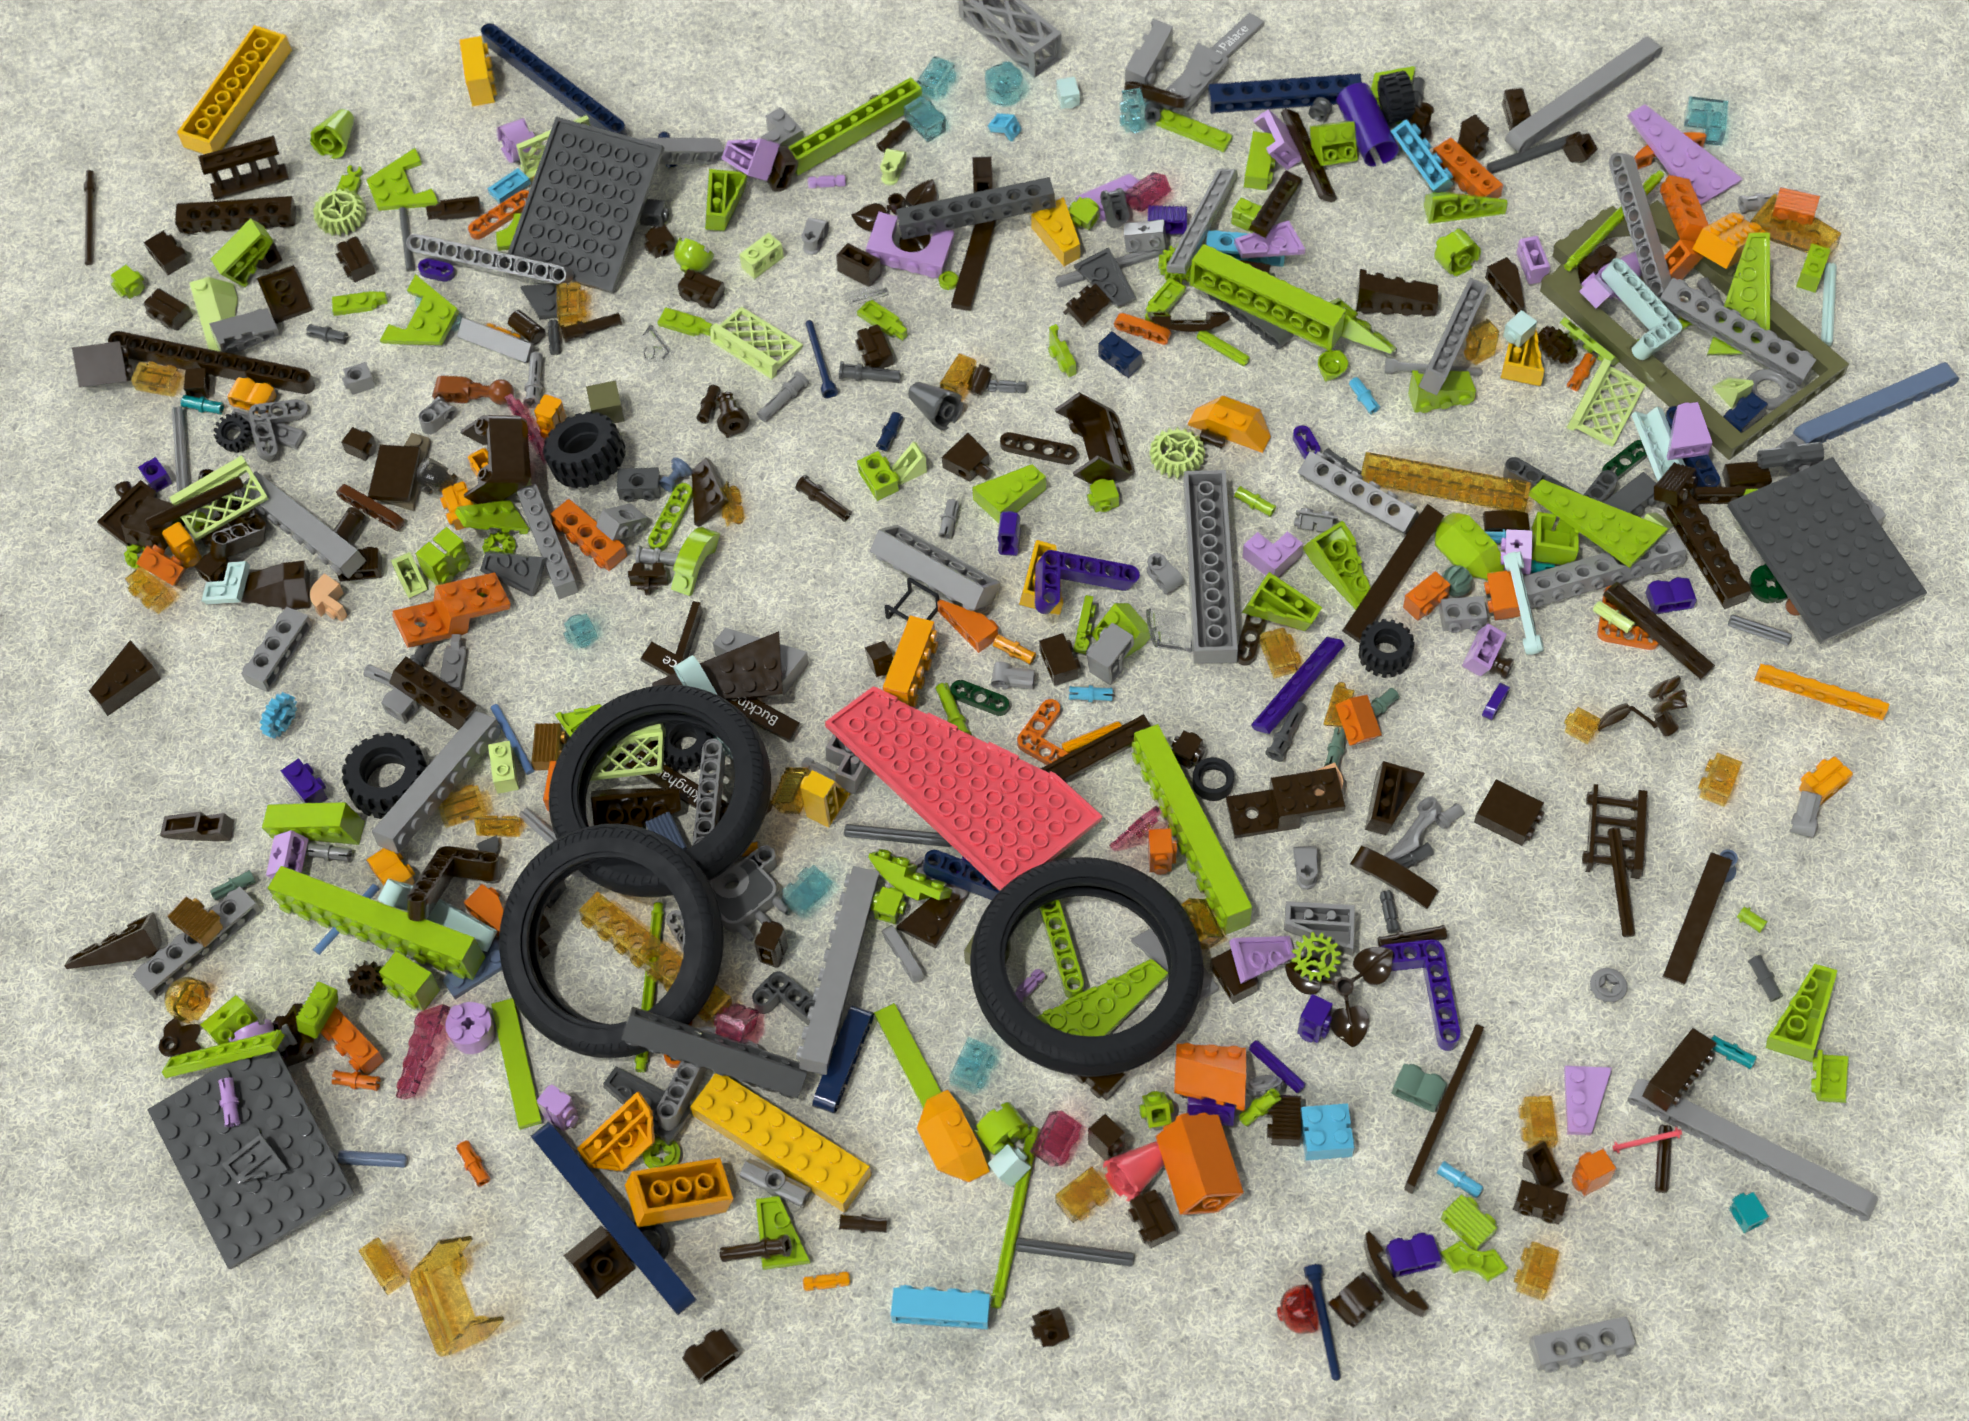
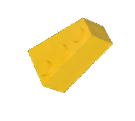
(1057, 232)
(1524, 363)
(1028, 593)
(822, 798)

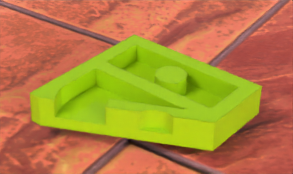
(1061, 352)

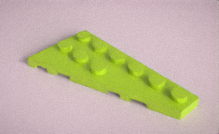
(1749, 290)
(1610, 528)
(1106, 1006)

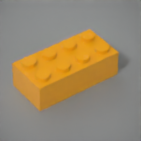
(1725, 239)
(911, 660)
(678, 1192)

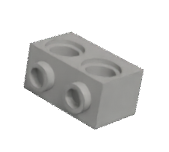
(1462, 610)

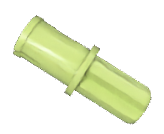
(1613, 617)

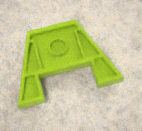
(392, 189)
(430, 321)

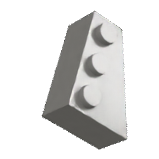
(1152, 54)
(243, 331)
(1329, 919)

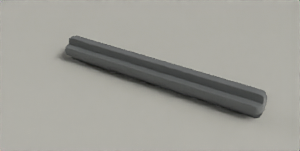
(1527, 155)
(895, 835)
(1074, 1251)

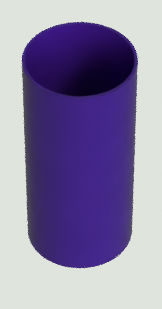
(1371, 128)

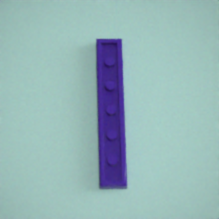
(1297, 685)

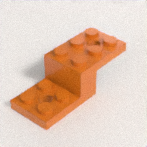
(451, 609)

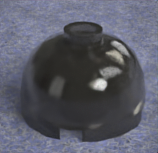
(434, 477)

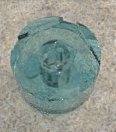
(1003, 84)

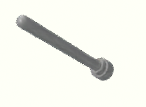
(1393, 365)

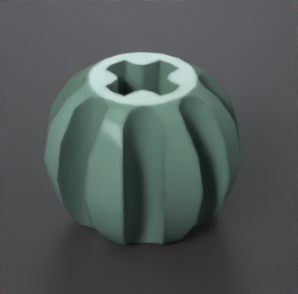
(1460, 580)

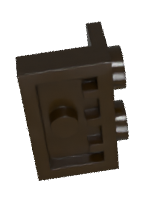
(1088, 304)

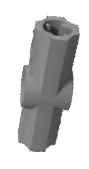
(762, 1177)

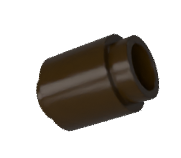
(979, 379)

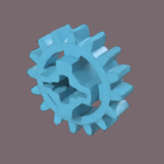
(278, 715)

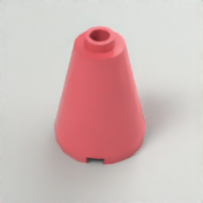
(1133, 1169)

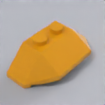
(1233, 419)
(620, 1137)
(951, 1139)

